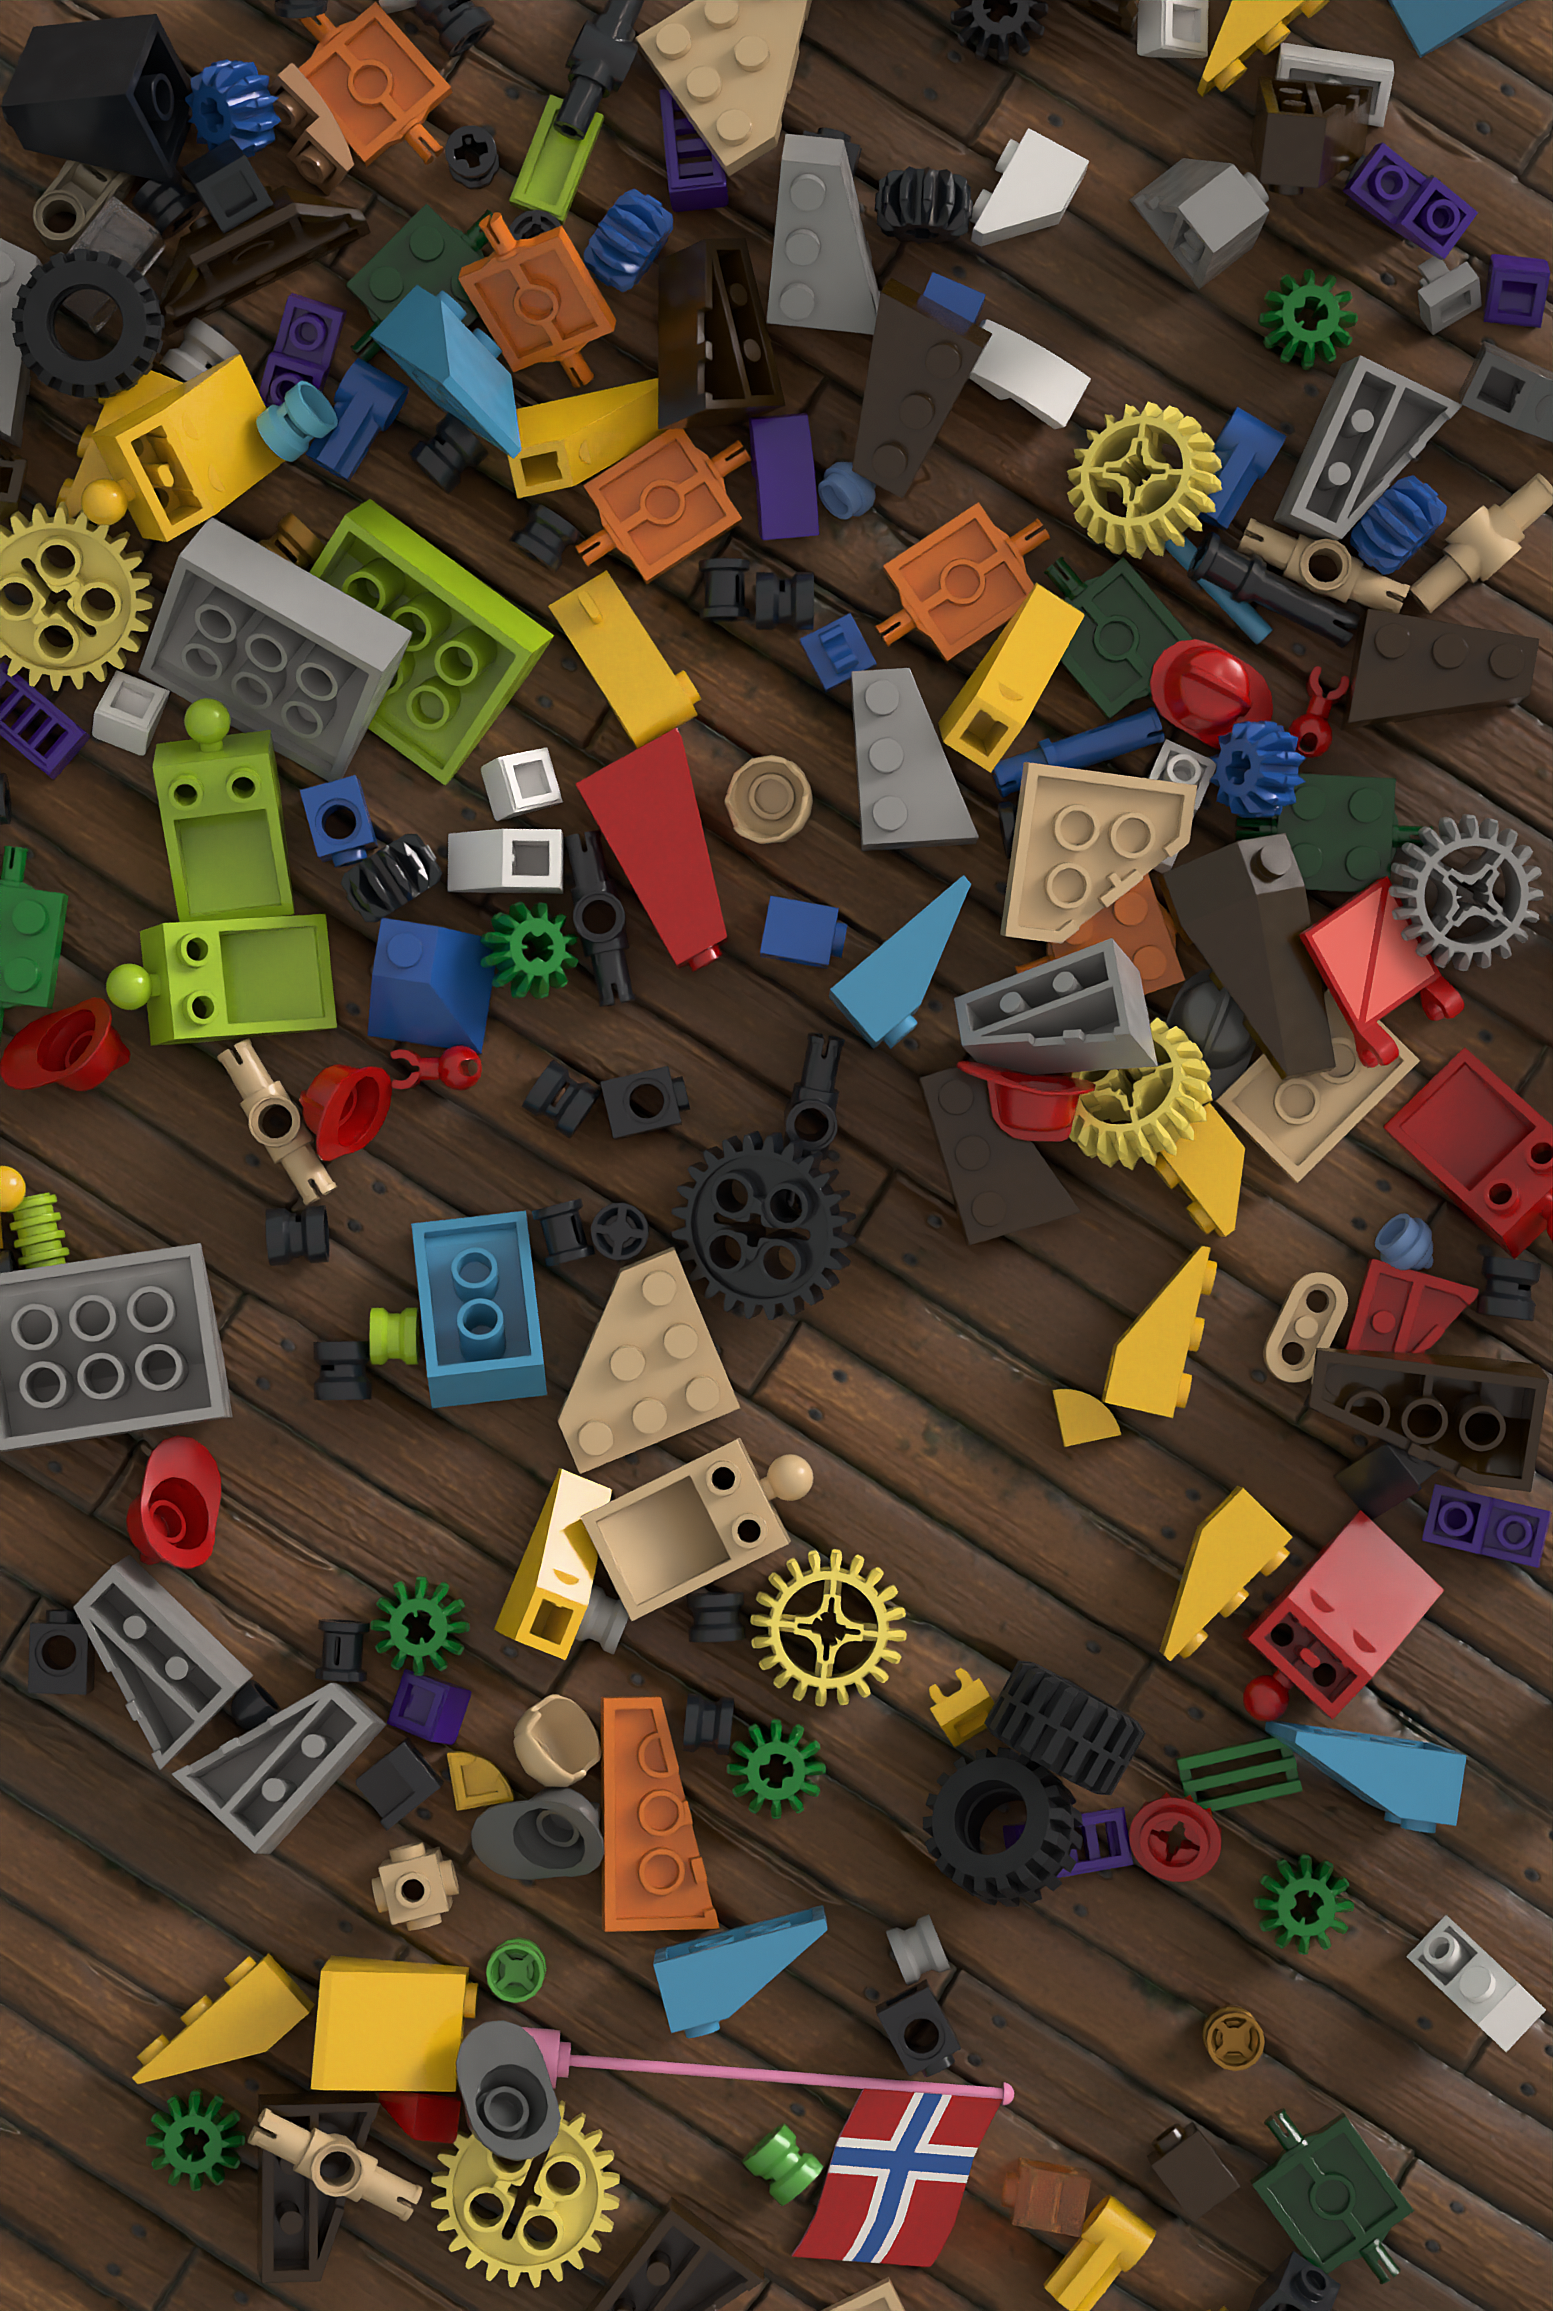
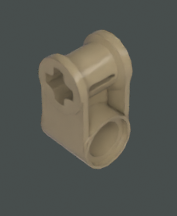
(81, 191)

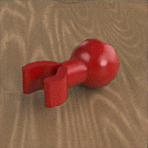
(1313, 726)
(449, 1068)

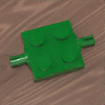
(29, 937)

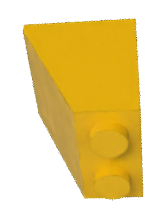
(390, 2025)

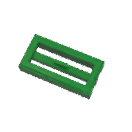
(1287, 1763)

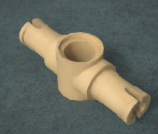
(1483, 543)
(1351, 580)
(259, 1096)
(361, 2180)

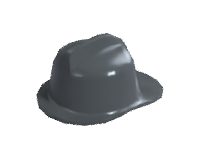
(1216, 1027)
(541, 1836)
(507, 2091)

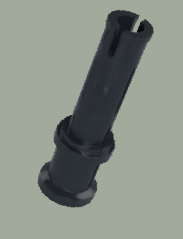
(1250, 580)

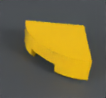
(1082, 1417)
(477, 1781)

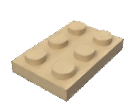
(1308, 1115)

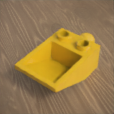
(191, 446)

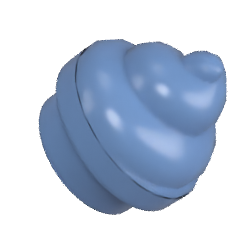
(845, 491)
(1406, 1243)

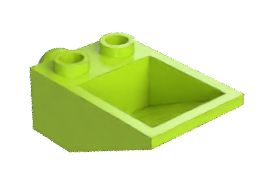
(222, 831)
(238, 974)

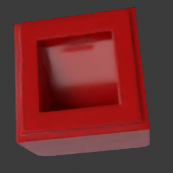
(423, 2115)

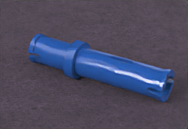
(1083, 748)

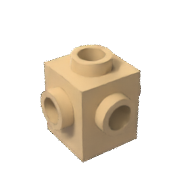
(425, 1866)

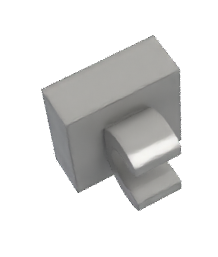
(1446, 293)

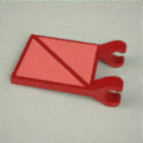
(1375, 969)

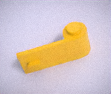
(625, 661)

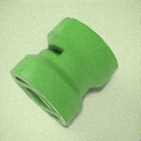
(512, 1978)
(778, 2160)

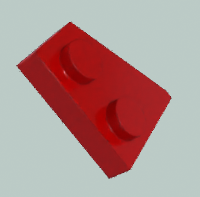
(1404, 1309)

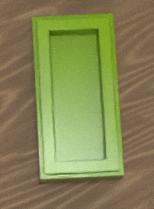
(553, 166)

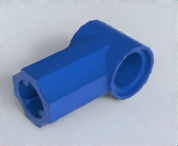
(364, 406)
(1245, 453)

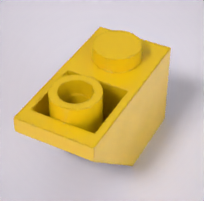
(1207, 1172)

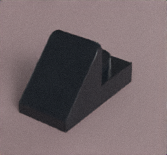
(1383, 1477)

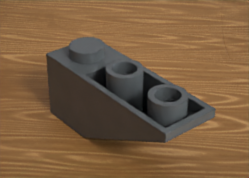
(1510, 391)

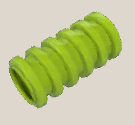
(38, 1232)

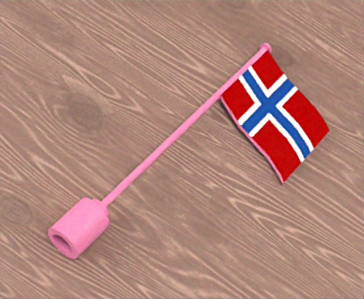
(892, 2169)

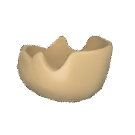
(769, 799)
(556, 1742)

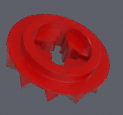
(1151, 1844)

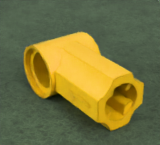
(1109, 2243)

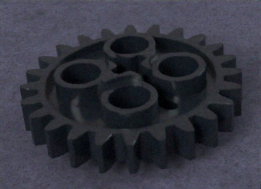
(767, 1175)

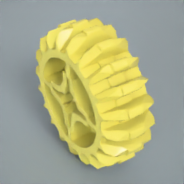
(1166, 501)
(1163, 1099)
(823, 1676)

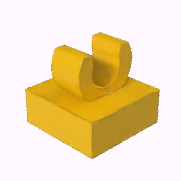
(963, 1712)

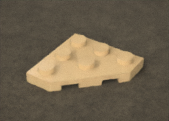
(729, 70)
(1086, 844)
(644, 1368)

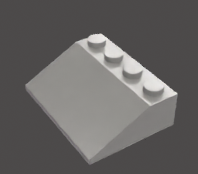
(273, 648)
(109, 1348)

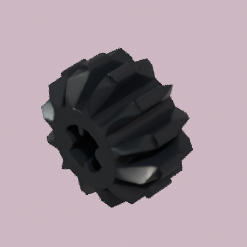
(1010, 31)
(923, 205)
(391, 877)

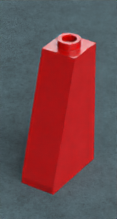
(657, 836)

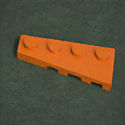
(650, 1848)

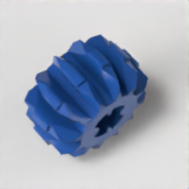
(234, 104)
(628, 240)
(1398, 524)
(1257, 769)

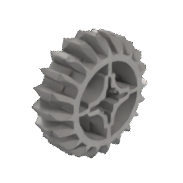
(1482, 874)

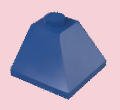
(429, 986)

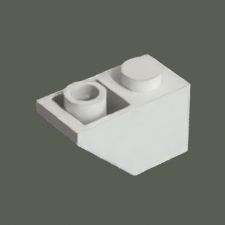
(1032, 192)
(506, 861)
(1476, 1983)

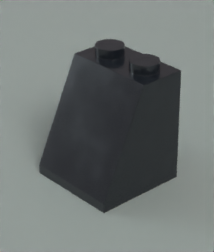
(102, 95)

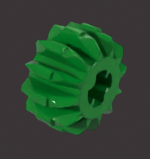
(1287, 308)
(550, 947)
(400, 1628)
(790, 1782)
(1323, 1907)
(175, 2130)

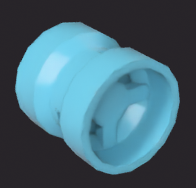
(296, 421)

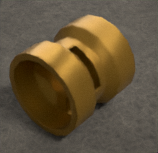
(296, 540)
(1240, 2045)

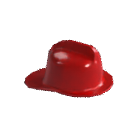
(1208, 690)
(65, 1047)
(1030, 1104)
(346, 1108)
(177, 1506)

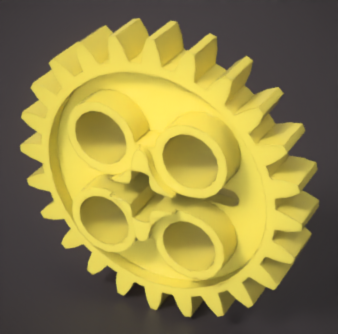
(98, 564)
(573, 2209)

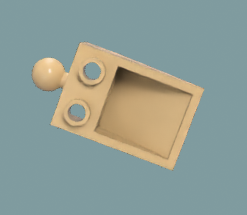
(686, 1529)

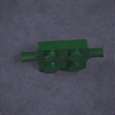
(419, 254)
(1118, 636)
(1339, 830)
(1332, 2195)

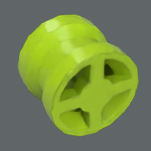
(394, 1336)

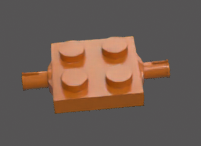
(375, 84)
(537, 299)
(662, 503)
(961, 582)
(1139, 929)

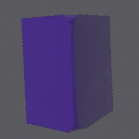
(1516, 290)
(429, 1707)

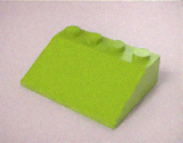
(465, 644)

